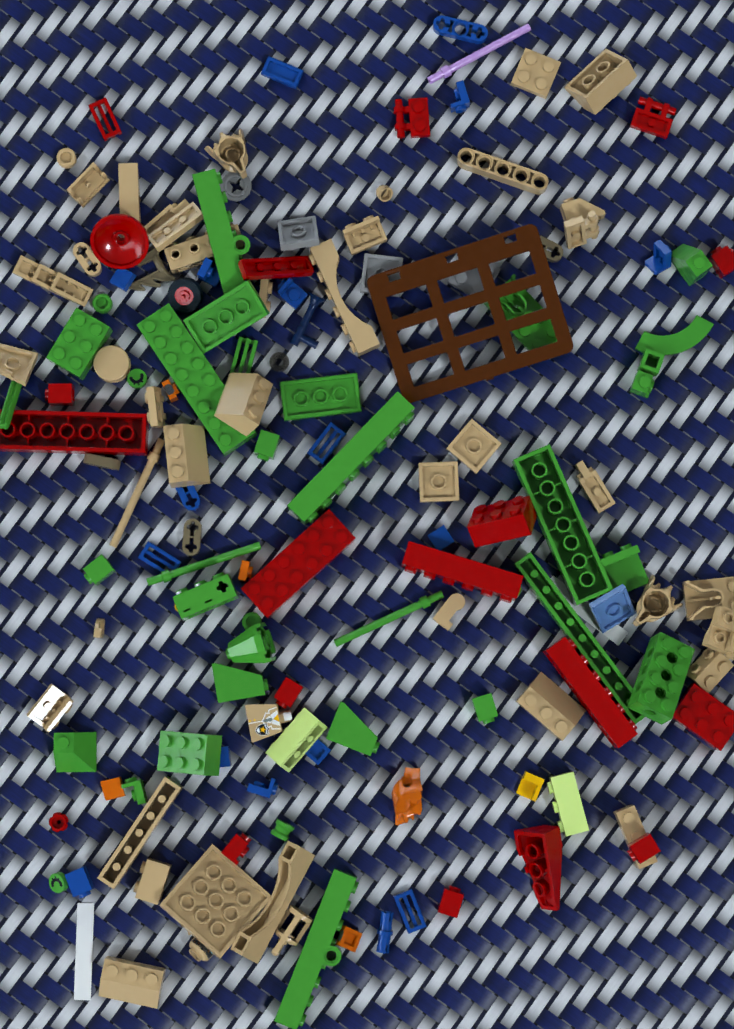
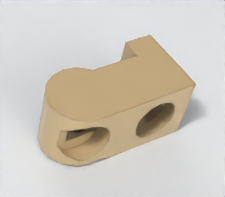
(453, 604)

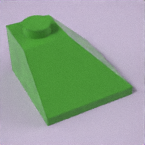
(75, 751)

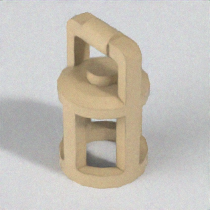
(286, 936)

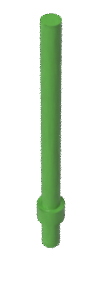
(167, 575)
(423, 602)

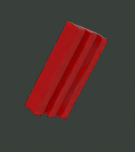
(111, 134)

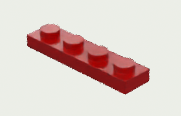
(275, 267)

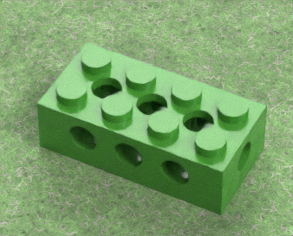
(661, 678)

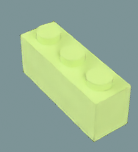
(296, 740)
(567, 803)

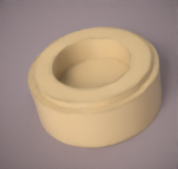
(66, 158)

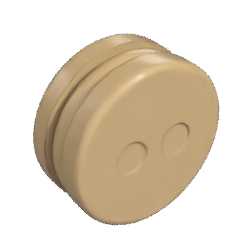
(112, 364)

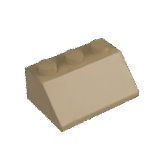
(601, 81)
(243, 401)
(186, 455)
(551, 706)
(131, 982)

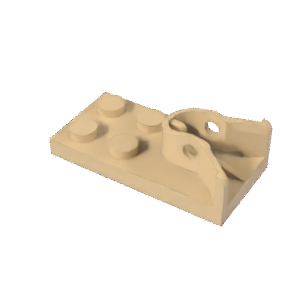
(705, 595)

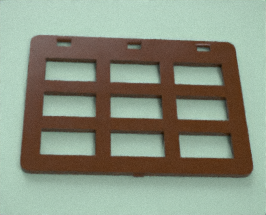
(435, 268)

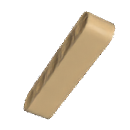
(496, 163)

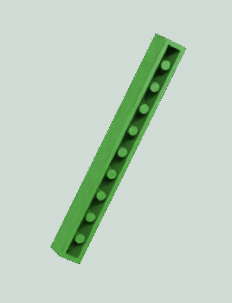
(575, 629)

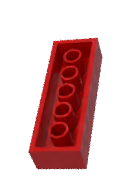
(298, 563)
(462, 571)
(590, 692)

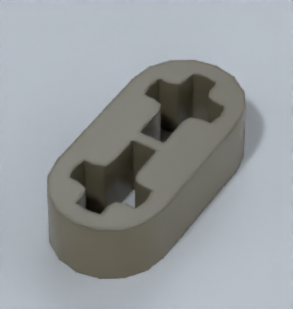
(548, 244)
(101, 461)
(187, 537)

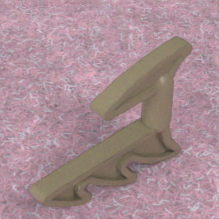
(160, 275)

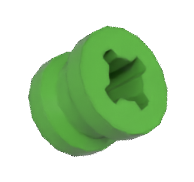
(282, 830)

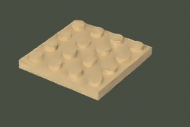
(215, 901)

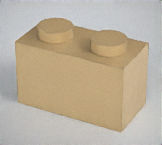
(153, 880)

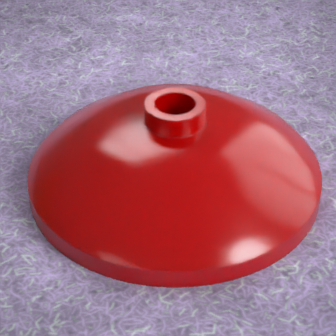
(117, 251)

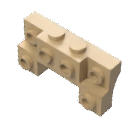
(721, 632)

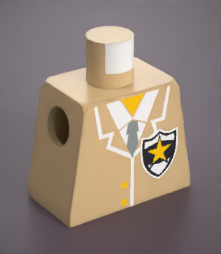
(266, 720)

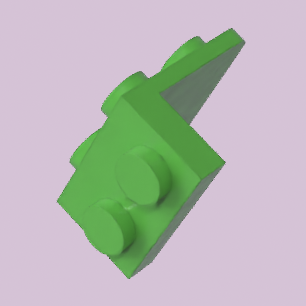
(625, 568)

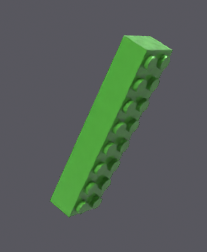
(191, 374)
(351, 458)
(562, 525)

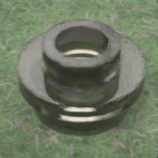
(279, 355)

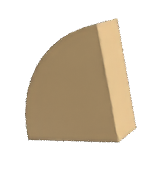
(99, 628)

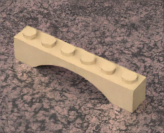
(361, 334)
(254, 938)

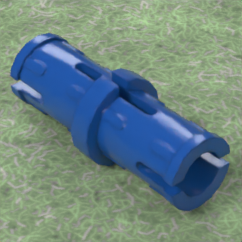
(385, 932)

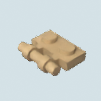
(580, 229)
(154, 399)

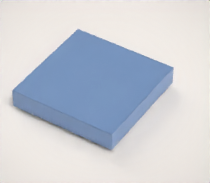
(612, 608)

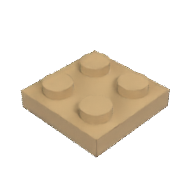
(535, 73)
(473, 446)
(438, 481)

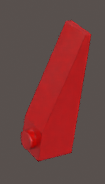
(543, 859)

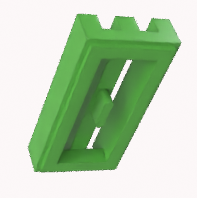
(247, 341)

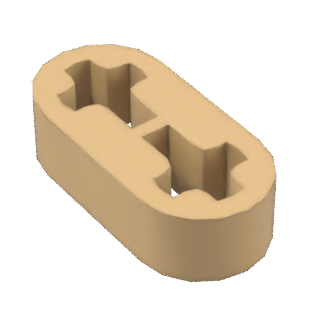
(83, 261)

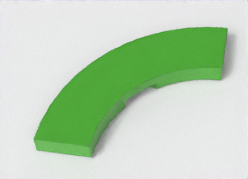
(676, 342)

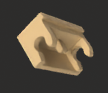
(87, 185)

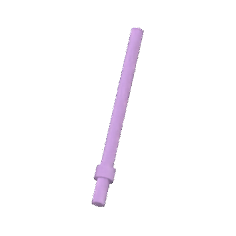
(447, 71)

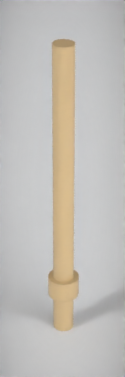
(153, 457)

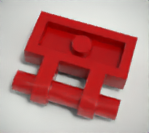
(418, 117)
(650, 122)

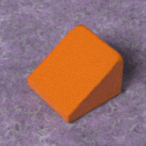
(112, 788)

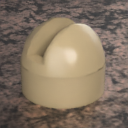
(384, 193)

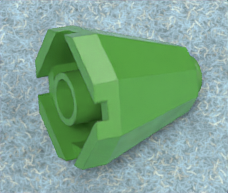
(252, 646)

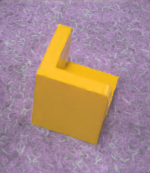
(530, 786)

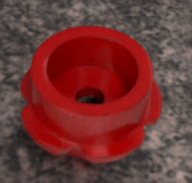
(58, 827)

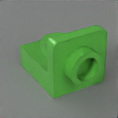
(139, 792)

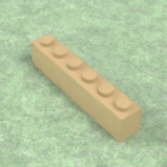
(140, 832)

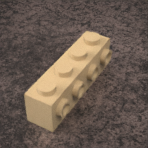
(193, 251)

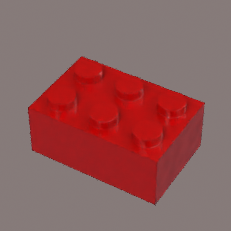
(502, 521)
(705, 716)

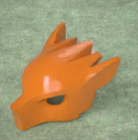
(407, 799)

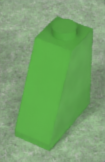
(690, 263)
(237, 684)
(352, 732)

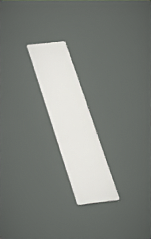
(615, 634)
(84, 951)

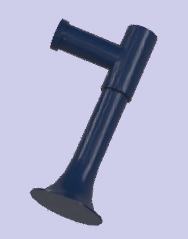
(299, 333)

